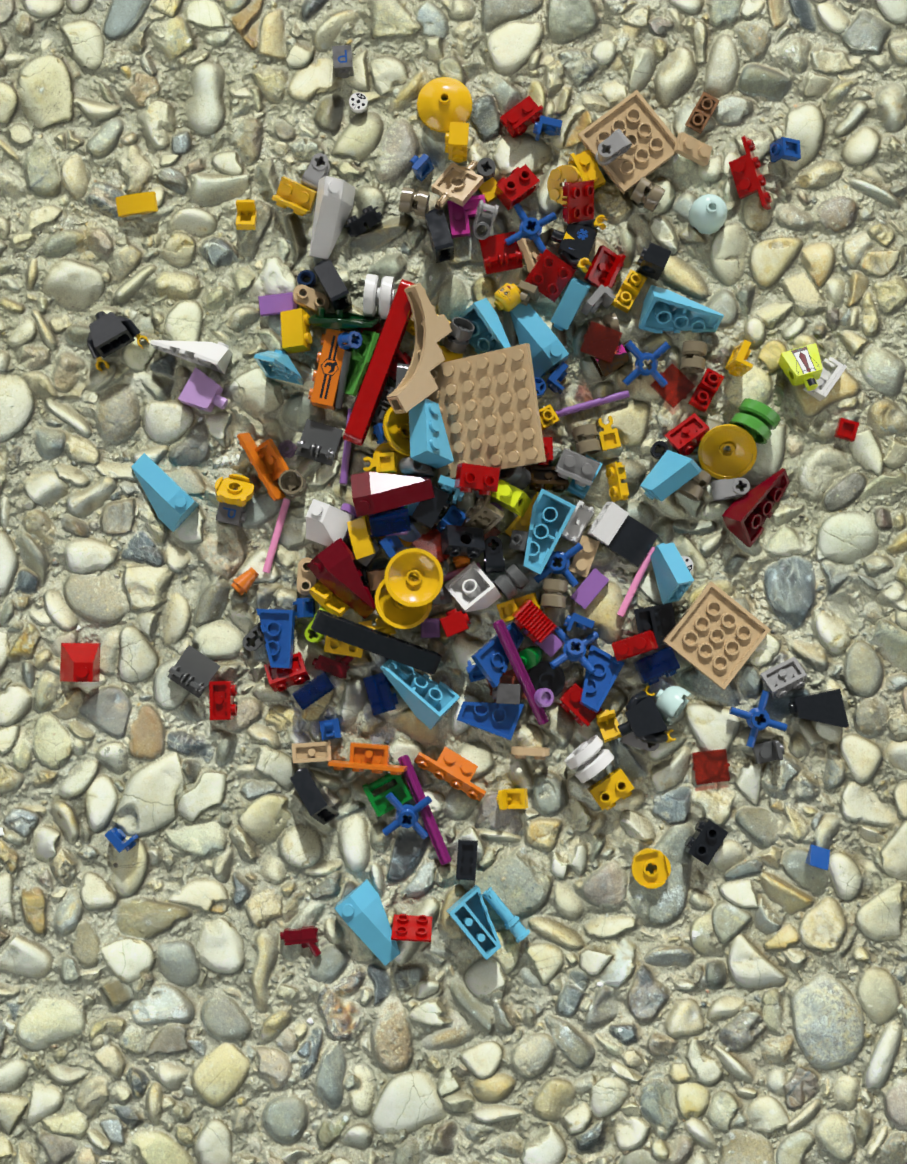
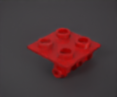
(579, 201)
(499, 256)
(550, 275)
(412, 928)

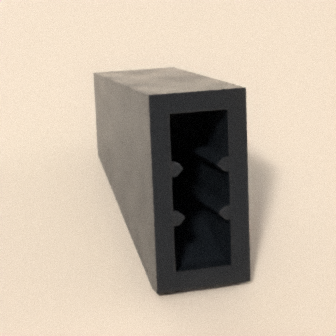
(439, 235)
(332, 285)
(820, 707)
(314, 796)

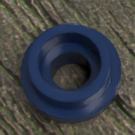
(304, 274)

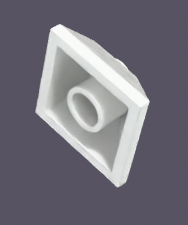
(326, 523)
(473, 589)

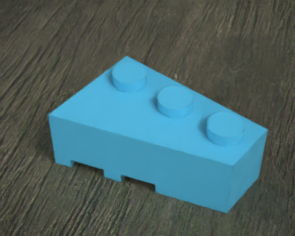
(428, 435)
(474, 920)

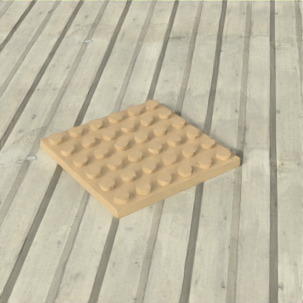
(490, 409)

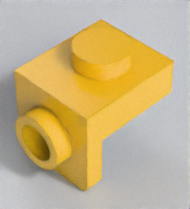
(246, 215)
(608, 725)
(512, 798)

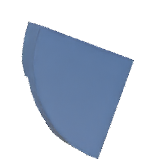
(412, 535)

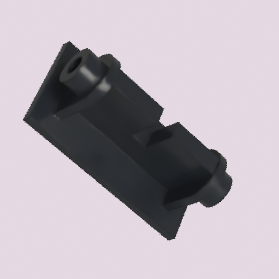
(369, 216)

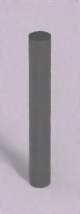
(343, 379)

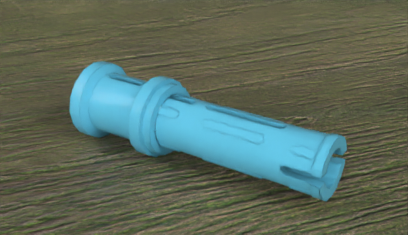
(511, 921)

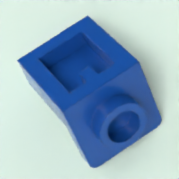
(548, 125)
(785, 149)
(558, 375)
(452, 517)
(390, 545)
(582, 622)
(118, 839)

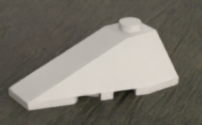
(332, 209)
(202, 353)

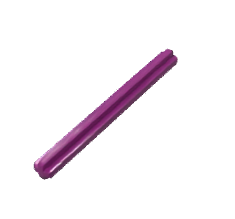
(519, 670)
(426, 813)

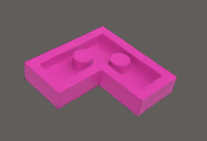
(460, 215)

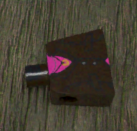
(619, 360)

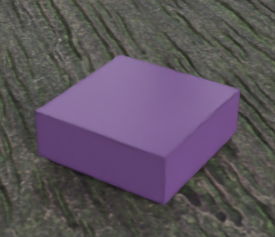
(430, 628)

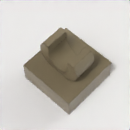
(528, 292)

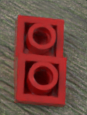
(706, 390)

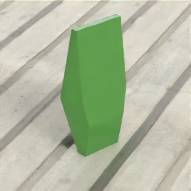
(360, 362)

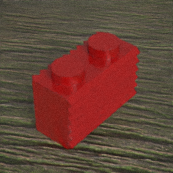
(533, 621)
(634, 645)

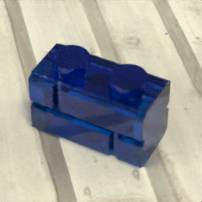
(390, 521)
(657, 665)
(314, 690)
(380, 693)

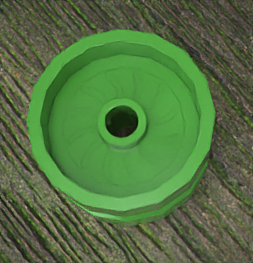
(756, 419)

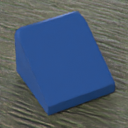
(818, 857)

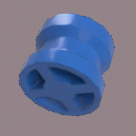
(540, 387)

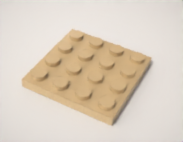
(649, 136)
(716, 635)

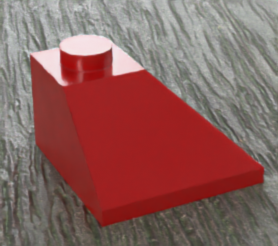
(80, 662)

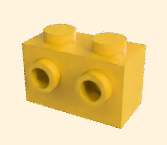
(457, 142)
(295, 331)
(611, 789)

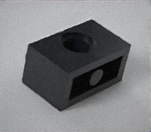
(653, 261)
(462, 541)

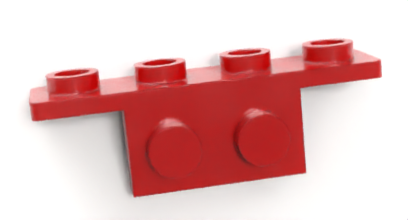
(747, 174)

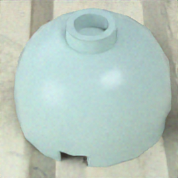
(708, 213)
(671, 702)

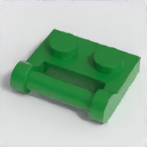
(379, 802)

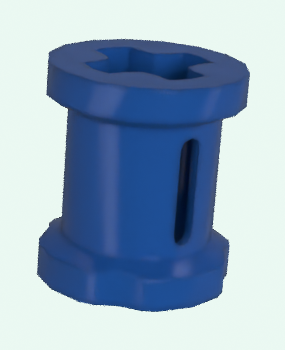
(351, 342)

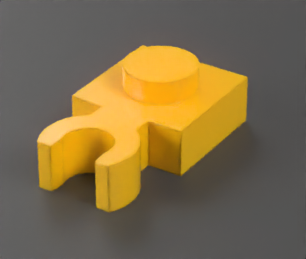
(609, 437)
(383, 463)

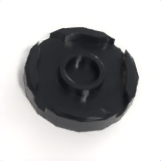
(545, 676)

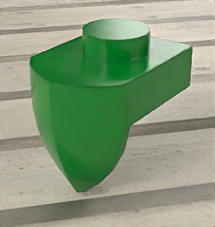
(530, 656)

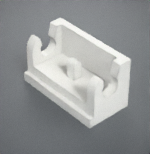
(830, 374)
(577, 522)
(607, 523)

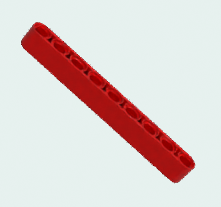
(379, 367)

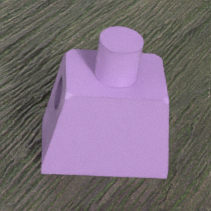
(202, 392)

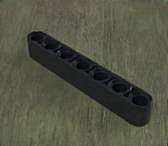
(376, 642)

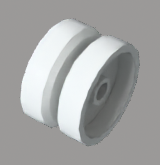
(378, 296)
(589, 759)

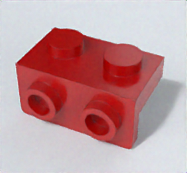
(604, 268)
(222, 700)

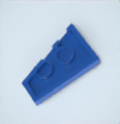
(279, 635)
(492, 657)
(598, 684)
(491, 717)

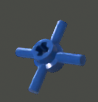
(532, 223)
(640, 357)
(564, 568)
(573, 655)
(765, 719)
(405, 821)

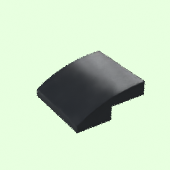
(632, 541)
(657, 619)

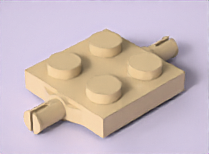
(457, 184)

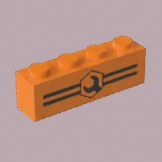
(328, 371)

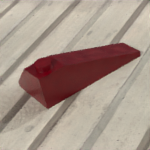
(381, 491)
(750, 511)
(338, 573)

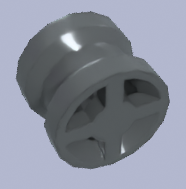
(486, 173)

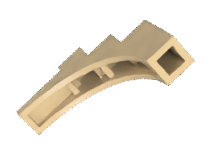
(426, 356)

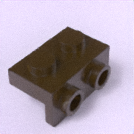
(546, 478)

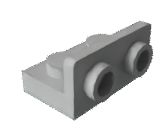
(602, 296)
(576, 467)
(784, 678)

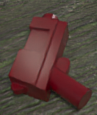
(336, 667)
(306, 936)

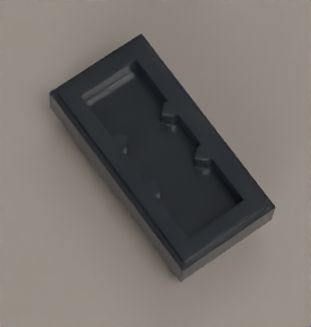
(466, 859)

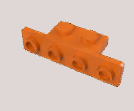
(267, 463)
(368, 756)
(454, 770)

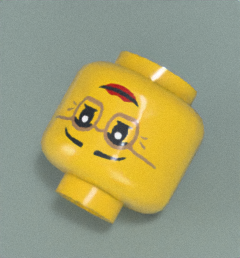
(507, 297)

